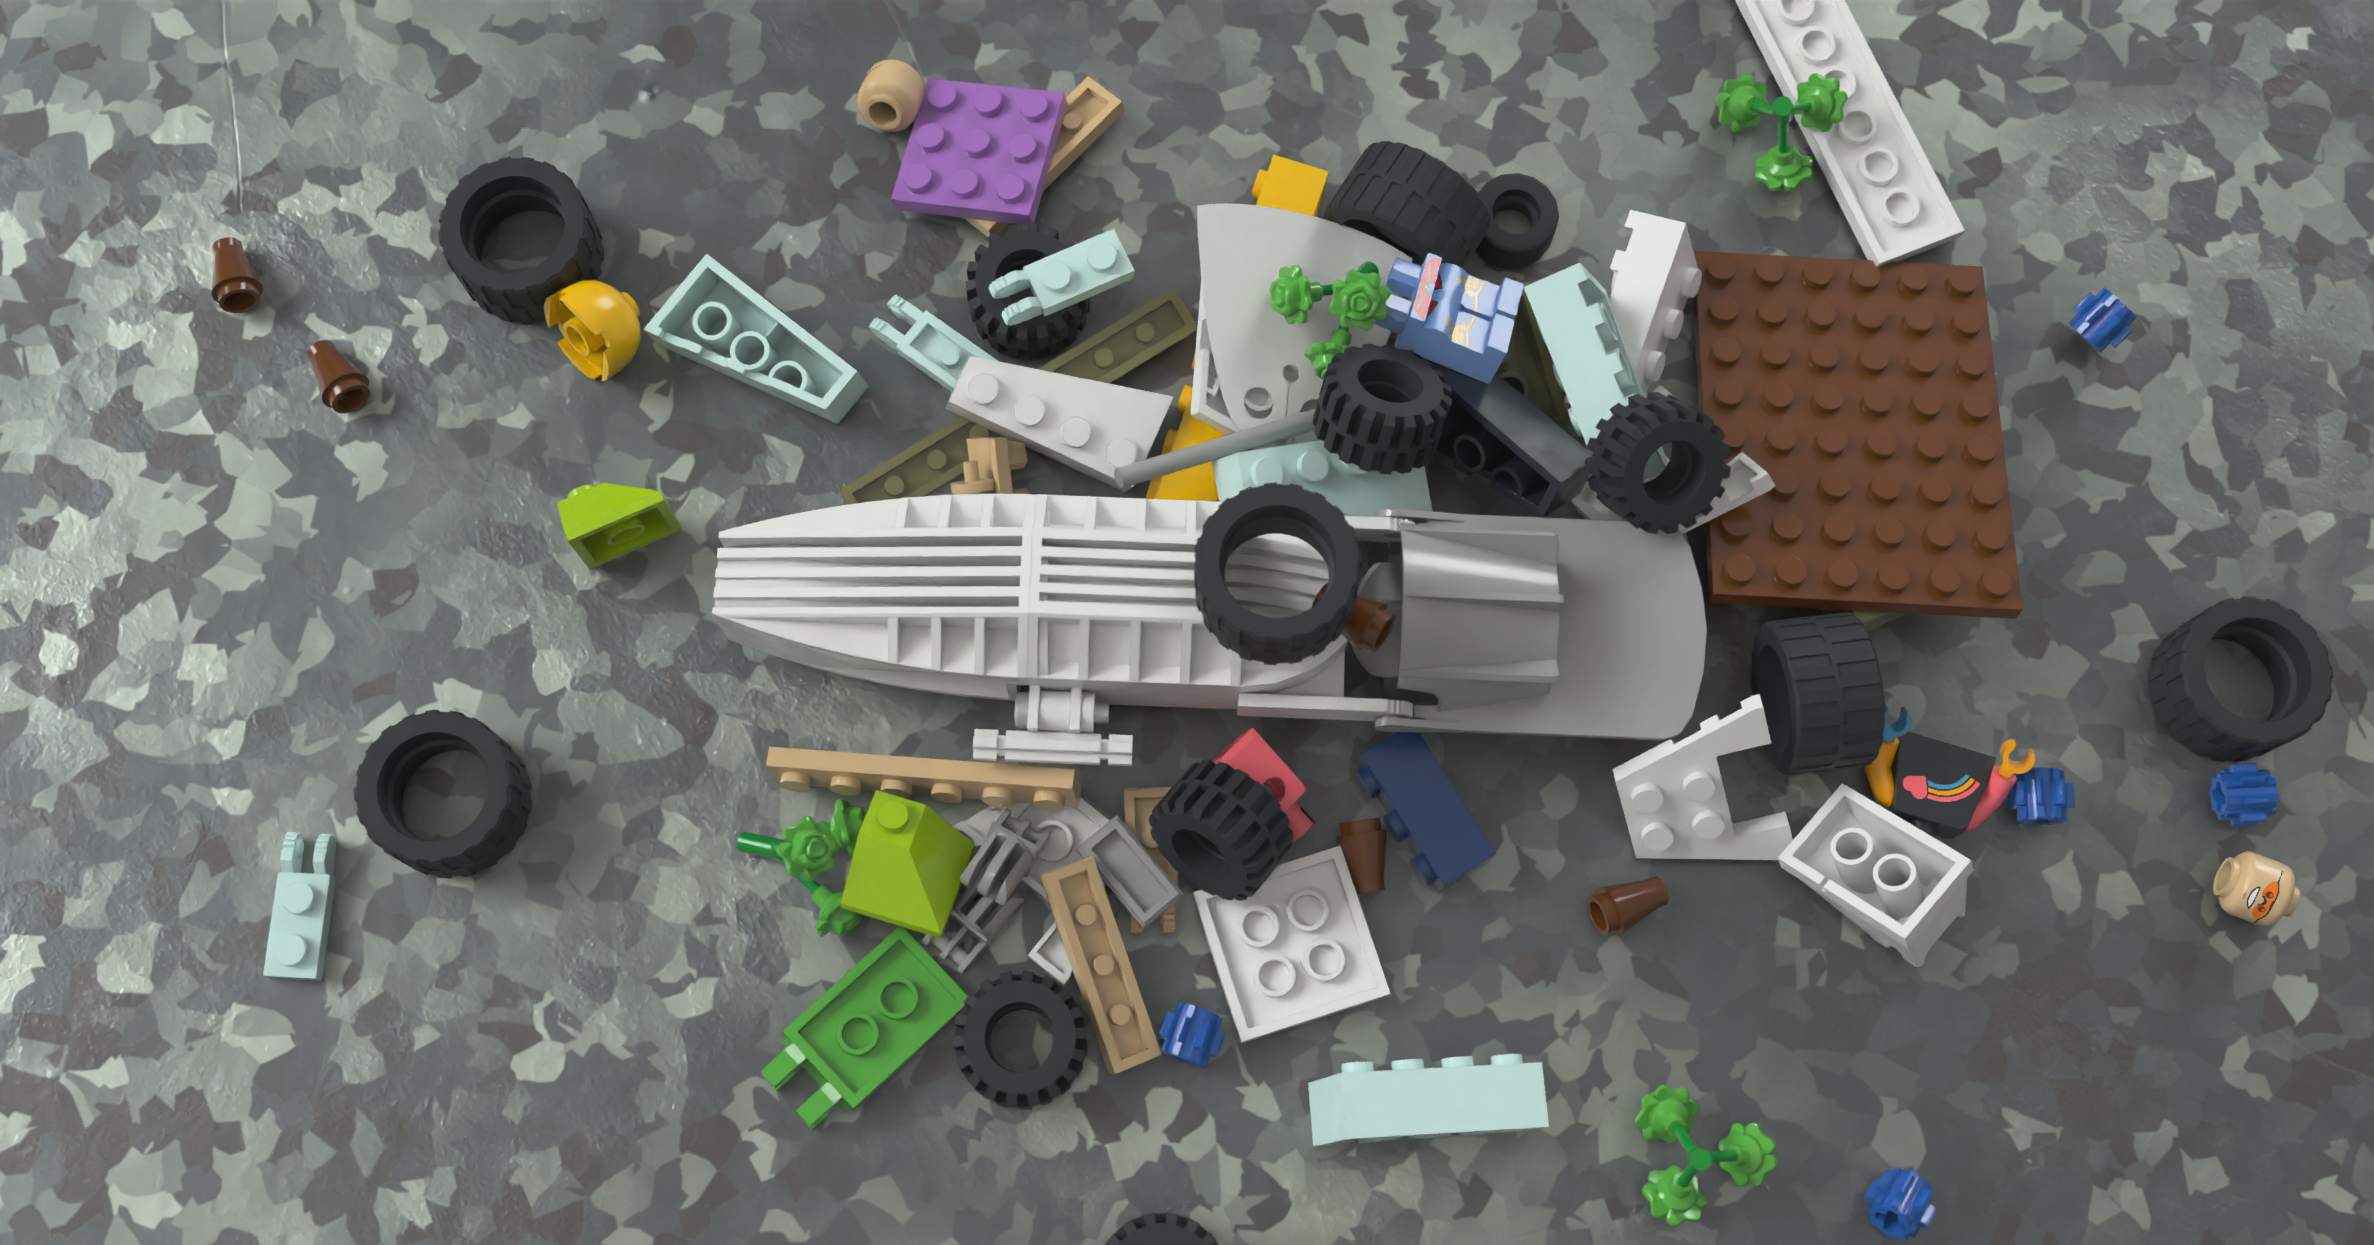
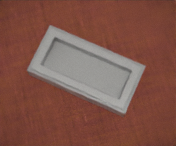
(1130, 872)

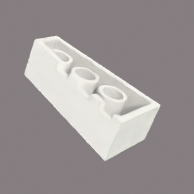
(1651, 290)
(1061, 415)

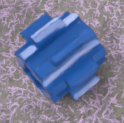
(2102, 319)
(2243, 794)
(2041, 796)
(1191, 1034)
(1900, 1203)

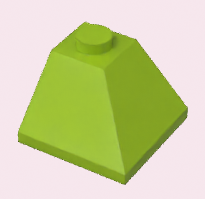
(614, 520)
(906, 865)

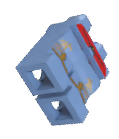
(1451, 315)

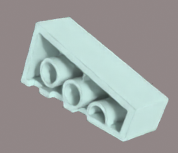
(746, 337)
(1586, 351)
(1318, 470)
(1428, 1100)

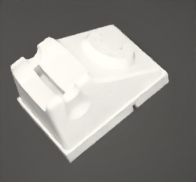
(1880, 872)

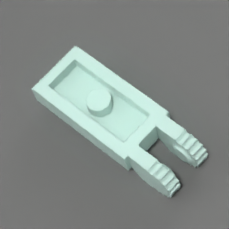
(1065, 278)
(928, 344)
(301, 911)

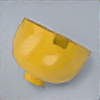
(597, 326)

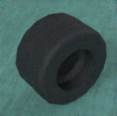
(1534, 201)

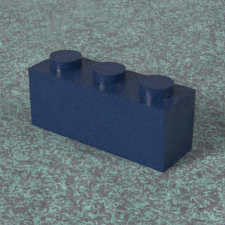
(1423, 810)

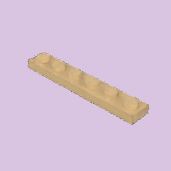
(940, 778)

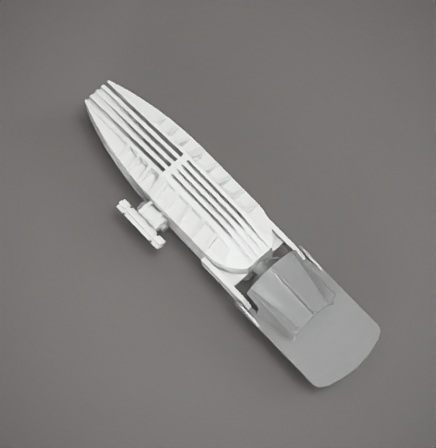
(1098, 607)

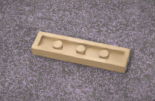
(1087, 116)
(1100, 964)

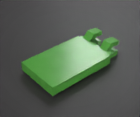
(867, 1026)

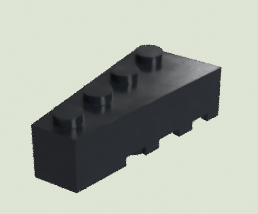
(1510, 443)

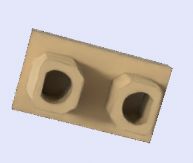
(991, 466)

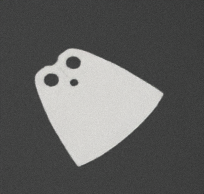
(1248, 339)

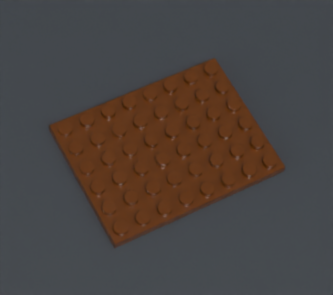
(1876, 426)

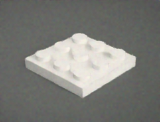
(1293, 947)

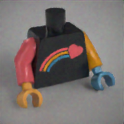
(1939, 783)

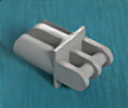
(1012, 848)
(971, 924)

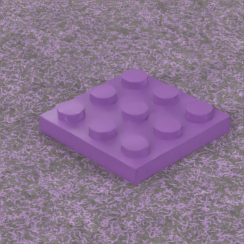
(980, 151)

